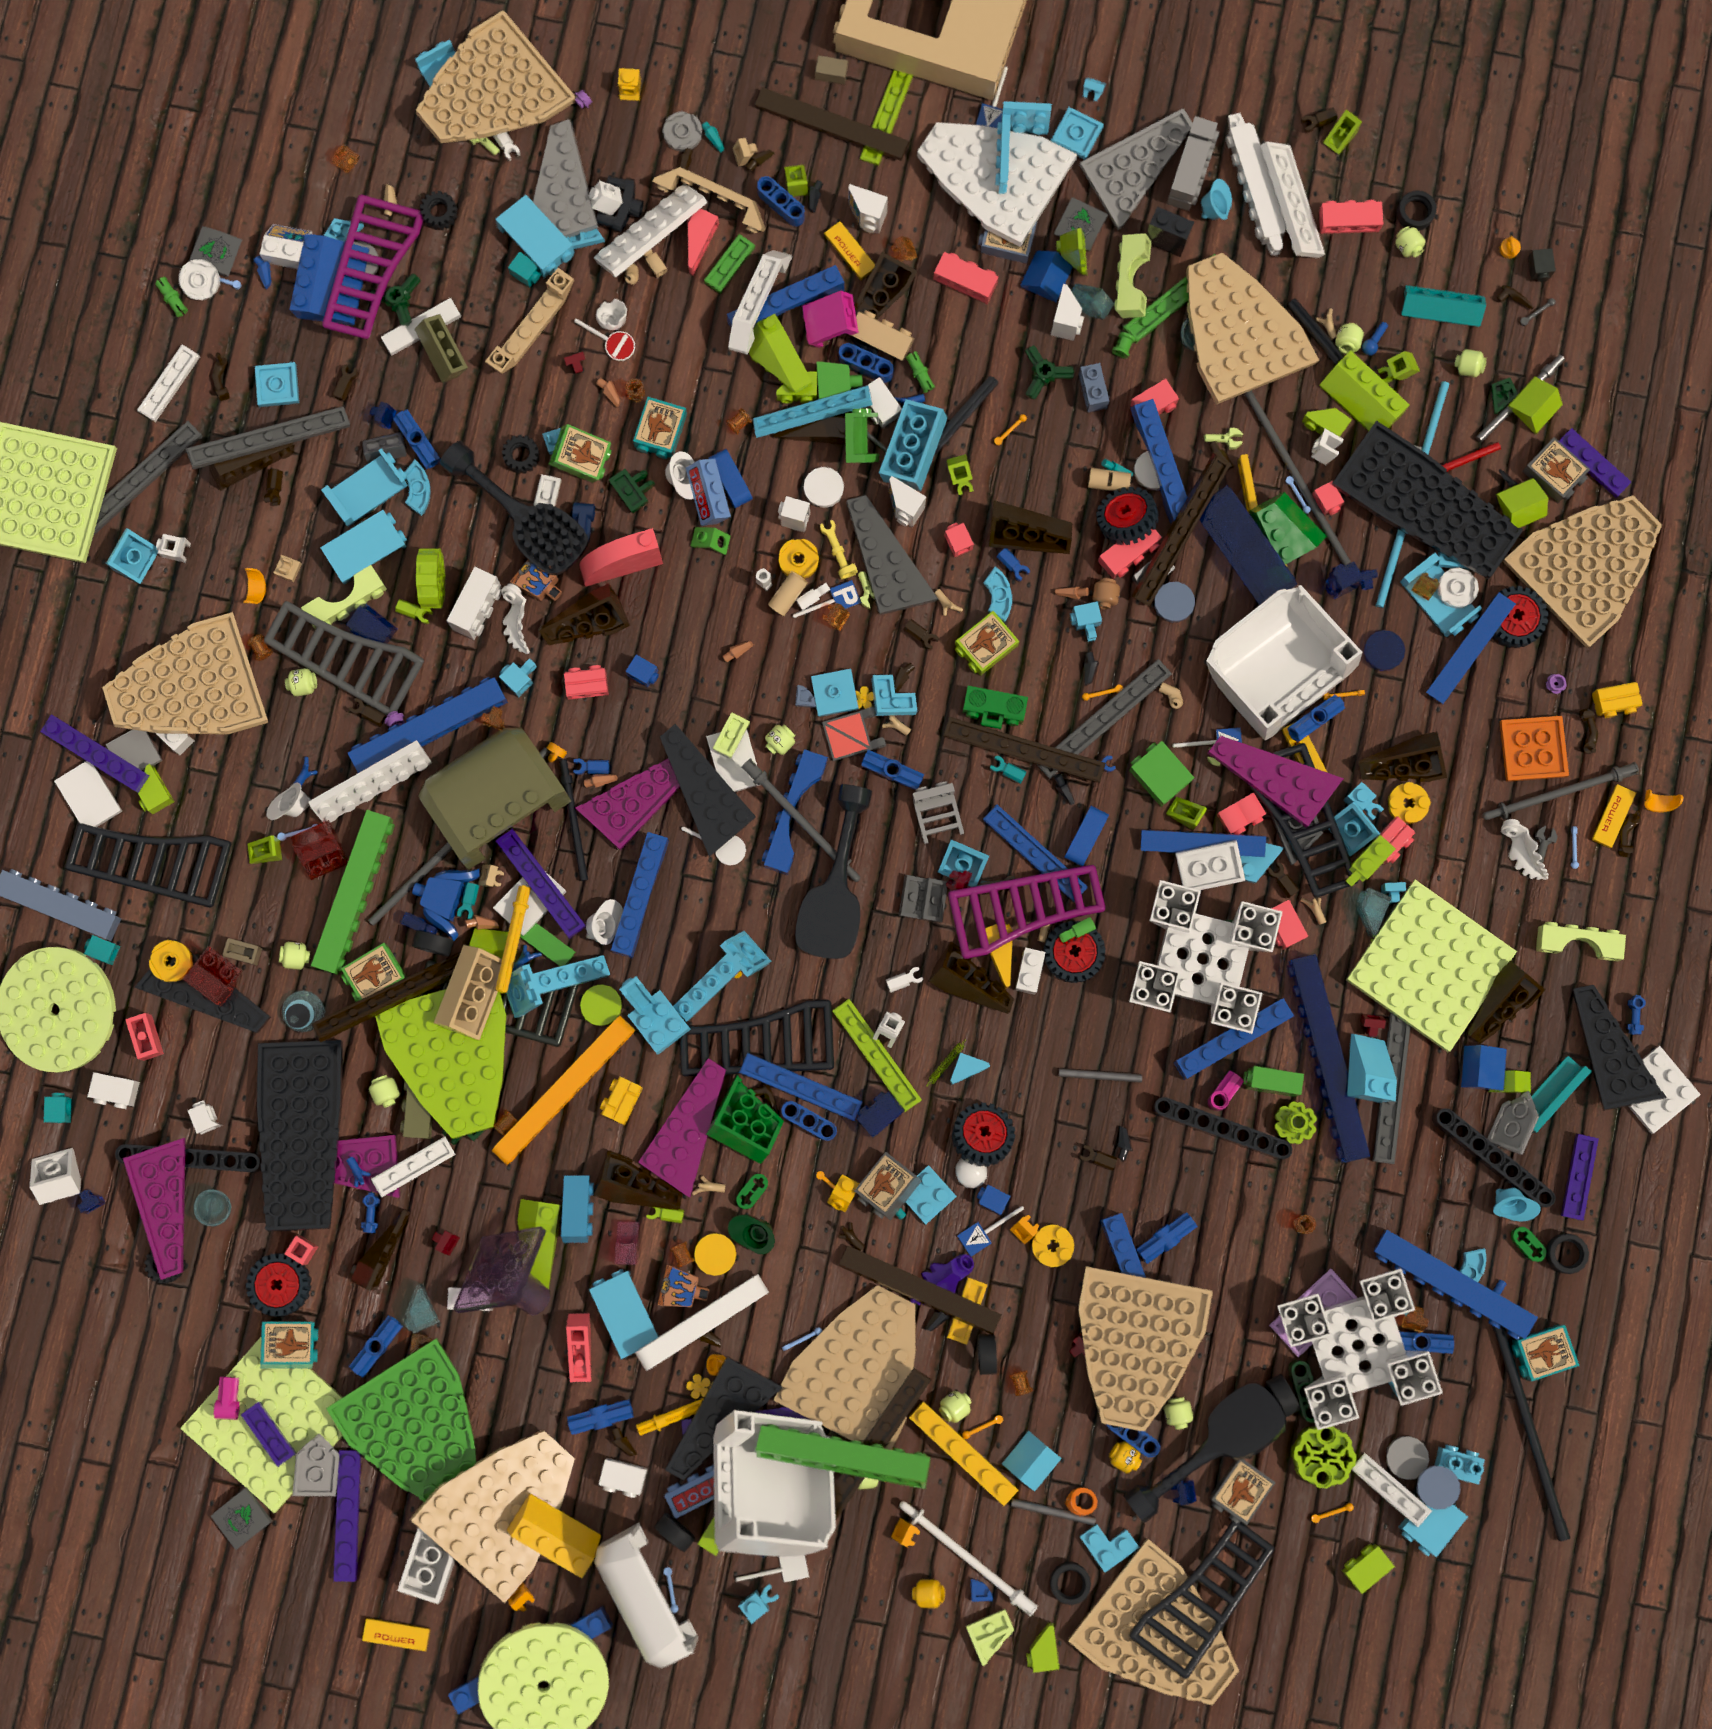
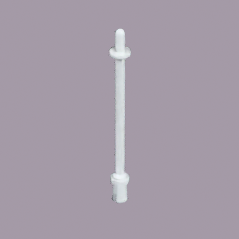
(1016, 1596)

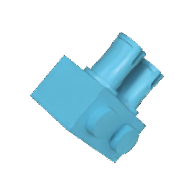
(1464, 1466)

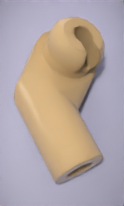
(632, 274)
(1174, 695)

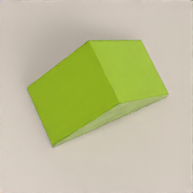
(1343, 132)
(796, 180)
(1186, 812)
(264, 850)
(1516, 1082)

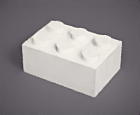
(475, 603)
(426, 1569)

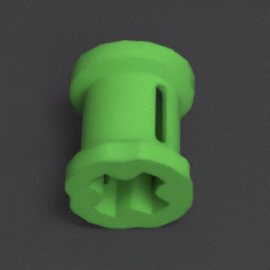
(1123, 345)

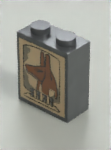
(1557, 470)
(887, 1186)
(1241, 1491)

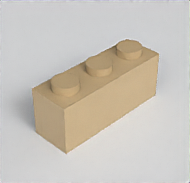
(883, 335)

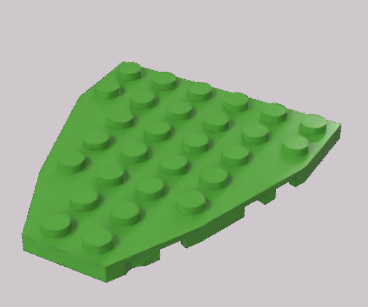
(411, 1421)

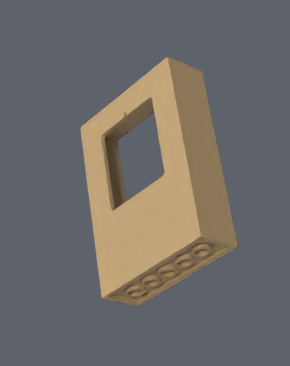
(964, 57)

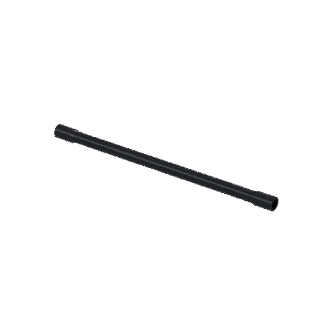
(1558, 1521)

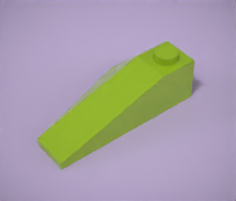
(1073, 249)
(777, 355)
(547, 1216)

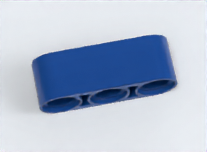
(778, 192)
(859, 355)
(731, 479)
(1086, 836)
(801, 1113)
(1139, 1442)

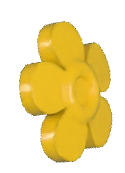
(864, 697)
(698, 1387)

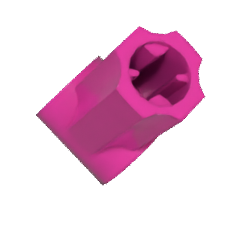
(1226, 1090)
(227, 1405)

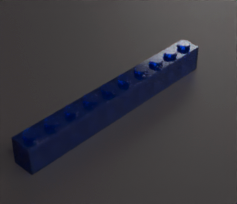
(1328, 1058)

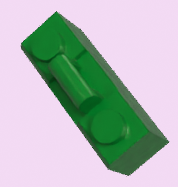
(994, 703)

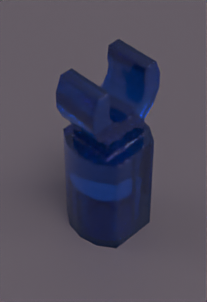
(417, 923)

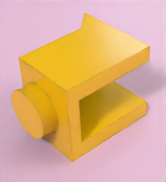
(629, 84)

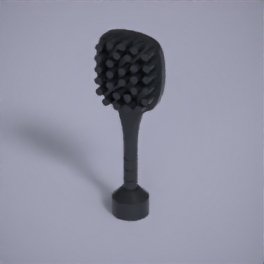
(541, 532)
(831, 912)
(1237, 1430)

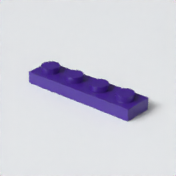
(1599, 466)
(1579, 1177)

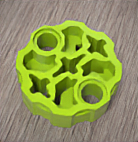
(430, 578)
(1310, 1472)

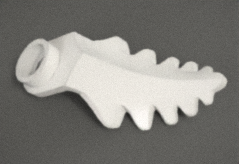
(513, 619)
(1523, 850)

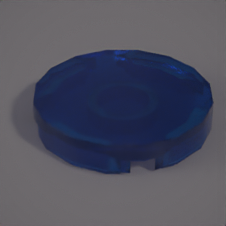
(1384, 650)

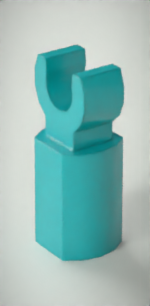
(1009, 770)
(468, 899)

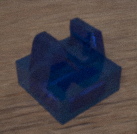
(383, 415)
(1367, 582)
(90, 1201)
(1186, 1492)

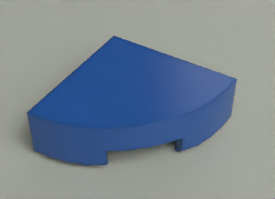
(980, 1591)

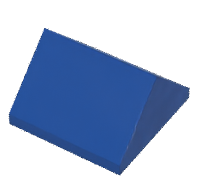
(1047, 274)
(1484, 1067)

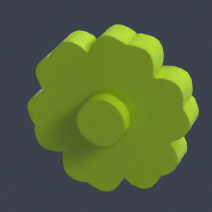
(1295, 1122)

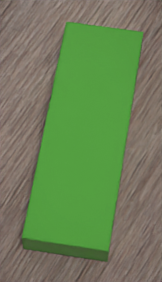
(729, 263)
(548, 945)

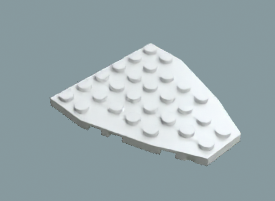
(966, 169)

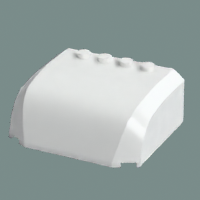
(1281, 660)
(766, 1502)
(641, 1600)

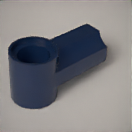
(584, 515)

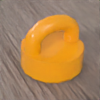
(1510, 248)
(555, 752)
(714, 1363)

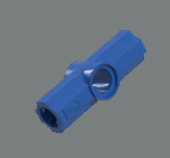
(410, 430)
(1308, 724)
(879, 765)
(1166, 1238)
(1434, 1342)
(368, 1357)
(600, 1417)

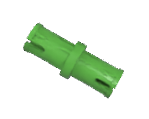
(171, 297)
(920, 372)

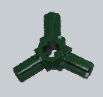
(399, 298)
(1052, 372)

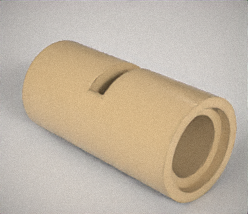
(1108, 479)
(787, 593)

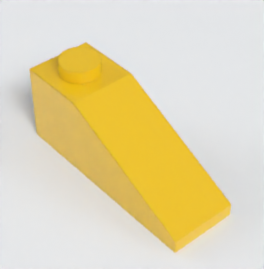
(1002, 956)

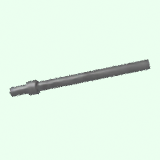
(1546, 372)

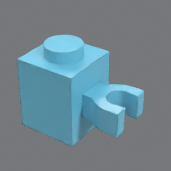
(1087, 617)
(517, 678)
(1363, 797)
(756, 1604)

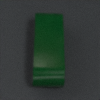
(1299, 1381)

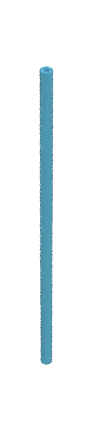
(1400, 534)

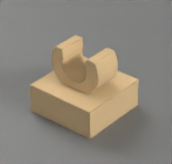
(743, 151)
(287, 568)
(488, 875)

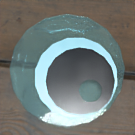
(302, 1010)

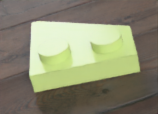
(989, 1634)

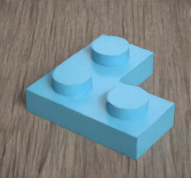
(889, 702)
(1108, 1552)

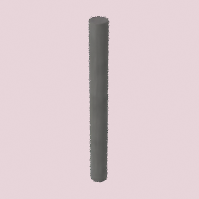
(1100, 1075)
(1047, 1510)

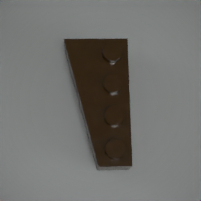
(236, 469)
(1028, 530)

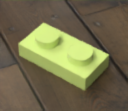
(731, 735)

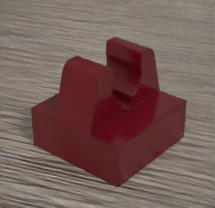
(575, 361)
(961, 880)
(1372, 1023)
(446, 1242)
(1079, 1347)

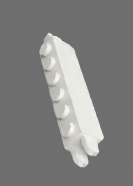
(1256, 183)

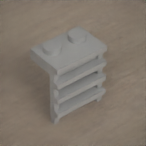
(928, 799)

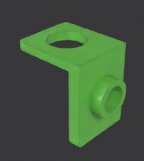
(707, 538)

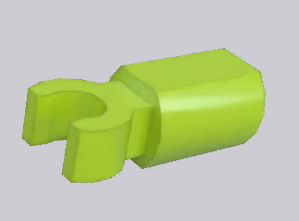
(412, 610)
(668, 1215)

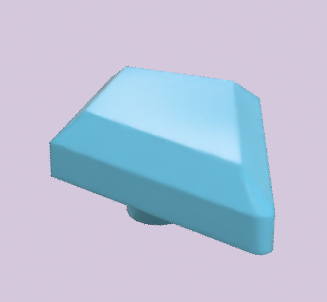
(339, 229)

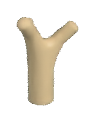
(1328, 323)
(946, 603)
(896, 724)
(1316, 909)
(1043, 933)
(709, 1186)

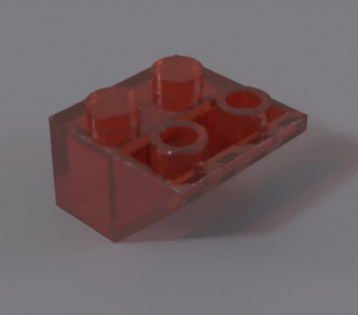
(319, 850)
(213, 976)

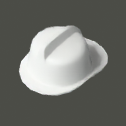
(677, 474)
(290, 803)
(605, 922)

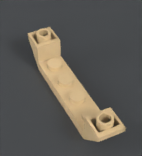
(670, 180)
(533, 324)

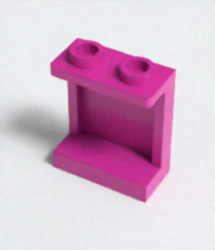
(830, 318)

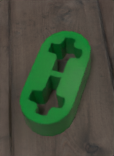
(756, 1195)
(1524, 1247)

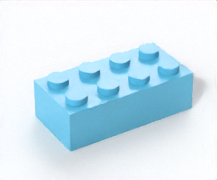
(913, 444)

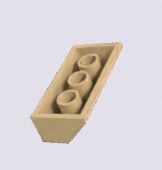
(470, 993)

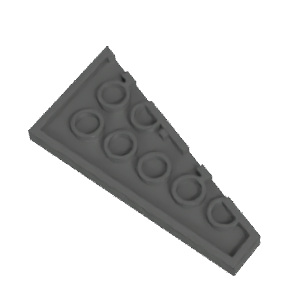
(890, 570)

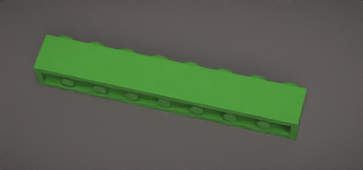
(352, 892)
(843, 1456)

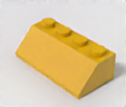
(555, 1535)

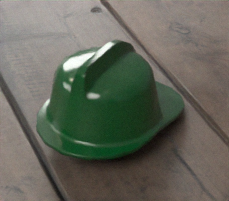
(752, 1233)

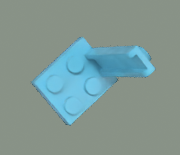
(1019, 118)
(741, 955)
(527, 987)
(653, 1015)

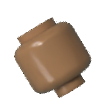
(1106, 593)

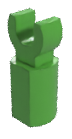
(1078, 930)

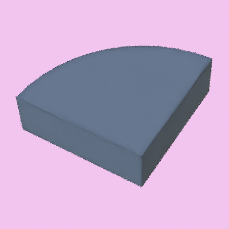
(804, 697)

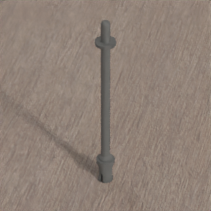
(1616, 774)
(760, 778)

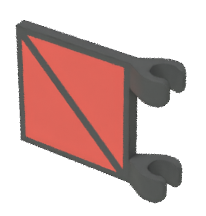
(849, 735)

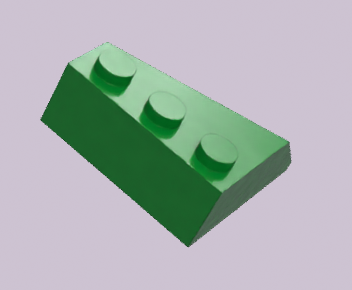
(1287, 527)
(745, 1123)

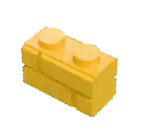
(1617, 699)
(621, 1101)

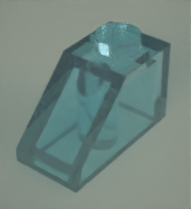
(1092, 300)
(1372, 909)
(420, 1311)

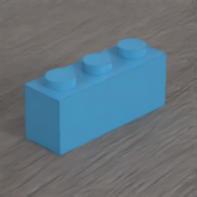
(577, 1209)

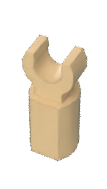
(655, 263)

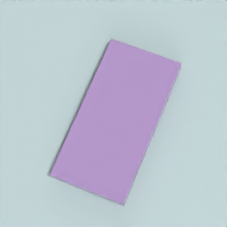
(1331, 1292)

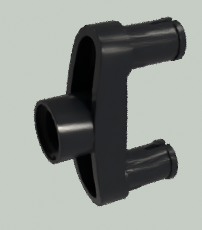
(629, 207)

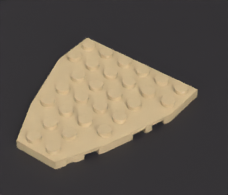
(492, 86)
(1240, 330)
(1588, 564)
(189, 684)
(1138, 1341)
(854, 1366)
(478, 1505)
(1137, 1588)

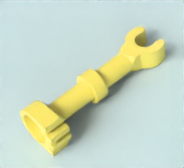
(846, 570)

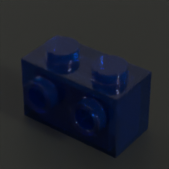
(1343, 580)
(371, 625)
(880, 1114)

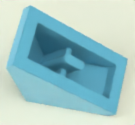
(967, 1067)

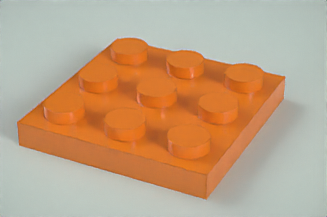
(1534, 748)

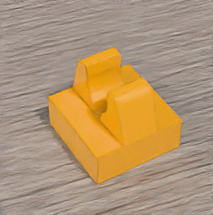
(1024, 1229)
(904, 1532)
(519, 1597)

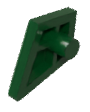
(1502, 394)

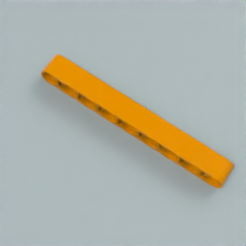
(563, 1090)

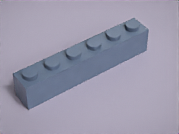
(59, 906)

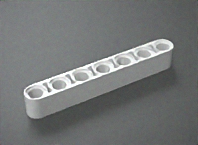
(701, 1322)

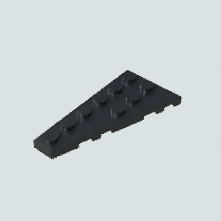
(710, 799)
(235, 1010)
(1615, 1063)

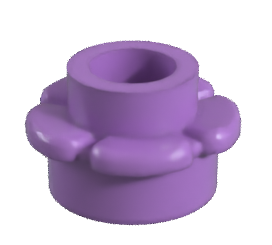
(582, 99)
(1556, 678)
(394, 718)

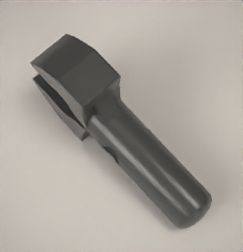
(1544, 843)

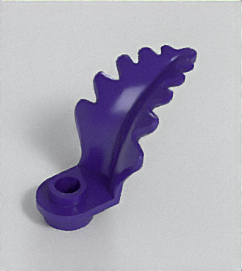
(949, 1274)

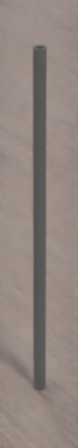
(1297, 478)
(420, 874)

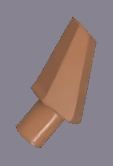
(609, 391)
(1072, 592)
(737, 650)
(599, 780)
(481, 923)

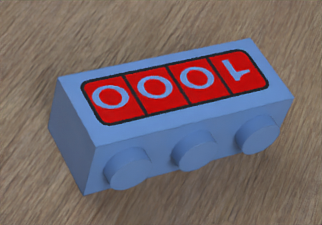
(708, 492)
(691, 1494)

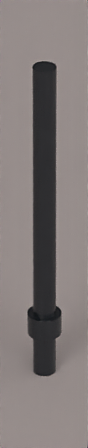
(566, 781)

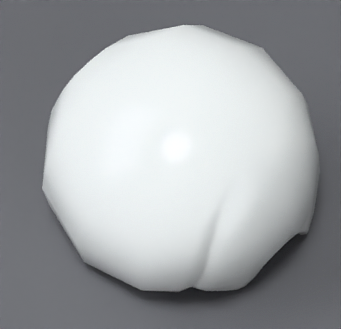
(611, 315)
(969, 1174)

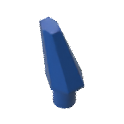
(263, 271)

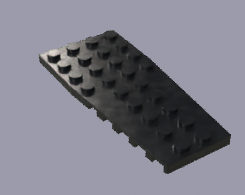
(1425, 501)
(299, 1131)

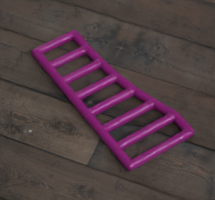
(390, 264)
(1023, 928)

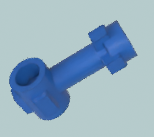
(1636, 1004)
(370, 1200)

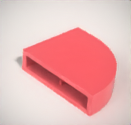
(621, 557)

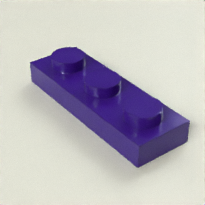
(268, 1434)

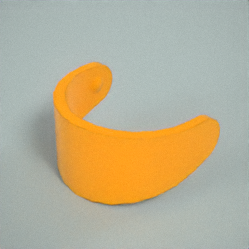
(256, 586)
(1661, 803)

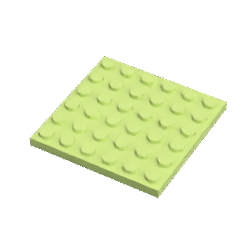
(51, 491)
(1431, 965)
(295, 1403)

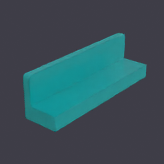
(1443, 305)
(1557, 1089)

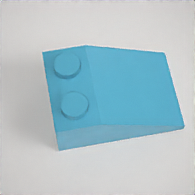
(1370, 1070)

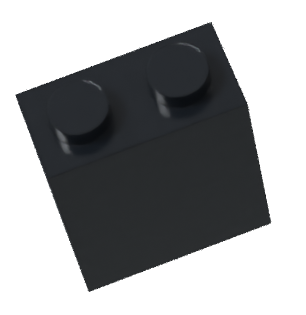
(1169, 231)

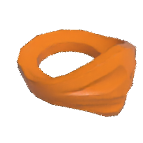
(1071, 1503)

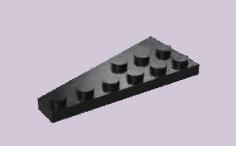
(732, 1389)

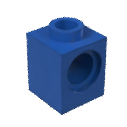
(642, 671)
(993, 1199)

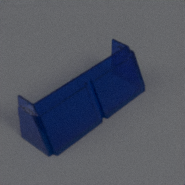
(1245, 546)

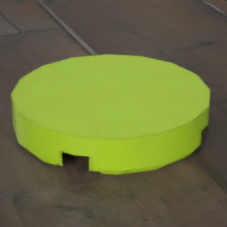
(601, 1005)

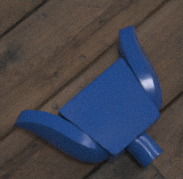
(442, 897)

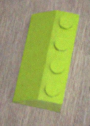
(1363, 393)

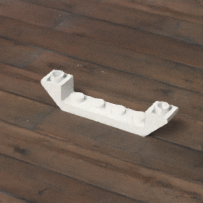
(754, 299)

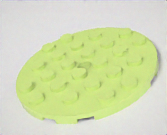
(84, 1002)
(538, 1654)

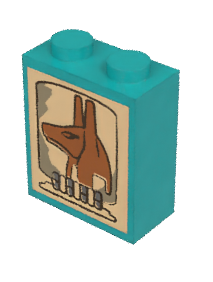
(659, 428)
(288, 1345)
(1545, 1353)

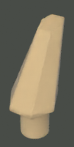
(389, 197)

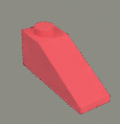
(700, 232)
(579, 1347)

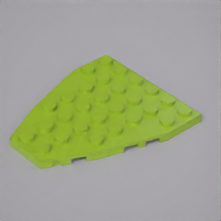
(447, 1071)

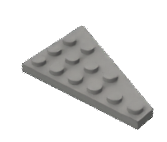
(1131, 166)
(562, 184)

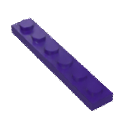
(94, 753)
(540, 883)
(347, 1516)

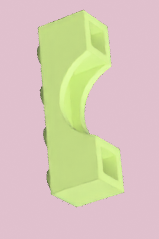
(1134, 252)
(366, 586)
(1607, 945)

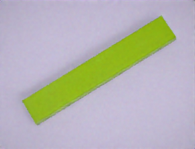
(888, 111)
(877, 1055)

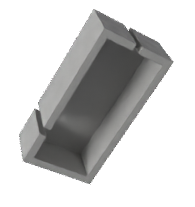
(1193, 164)

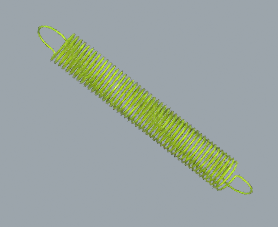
(941, 1073)

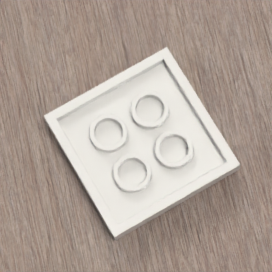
(1673, 1084)

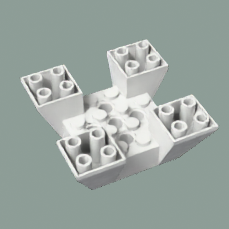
(1251, 930)
(1331, 1394)

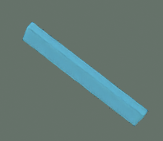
(812, 411)

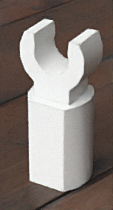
(506, 144)
(763, 579)
(812, 596)
(902, 980)

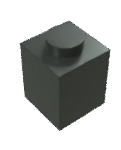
(1541, 264)

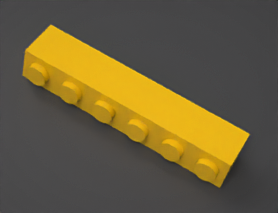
(963, 1453)

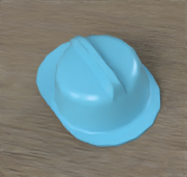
(1217, 201)
(1514, 1206)

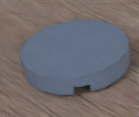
(1174, 602)
(1438, 1487)

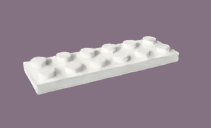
(1292, 200)
(650, 230)
(370, 782)

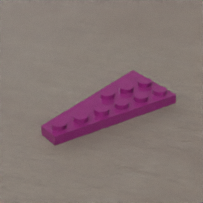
(1286, 783)
(631, 803)
(682, 1139)
(372, 1156)
(159, 1190)

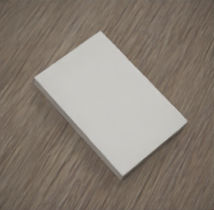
(730, 768)
(88, 795)
(1210, 866)
(536, 908)

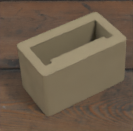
(831, 70)
(242, 951)

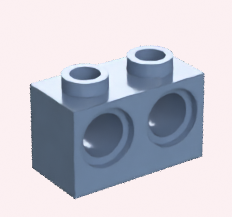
(1093, 387)

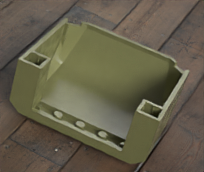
(490, 792)

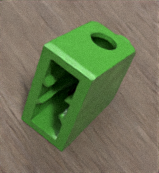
(835, 379)

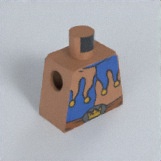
(536, 582)
(680, 1288)

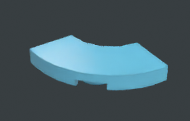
(418, 488)
(1000, 594)
(1474, 1264)

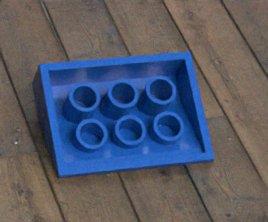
(316, 277)

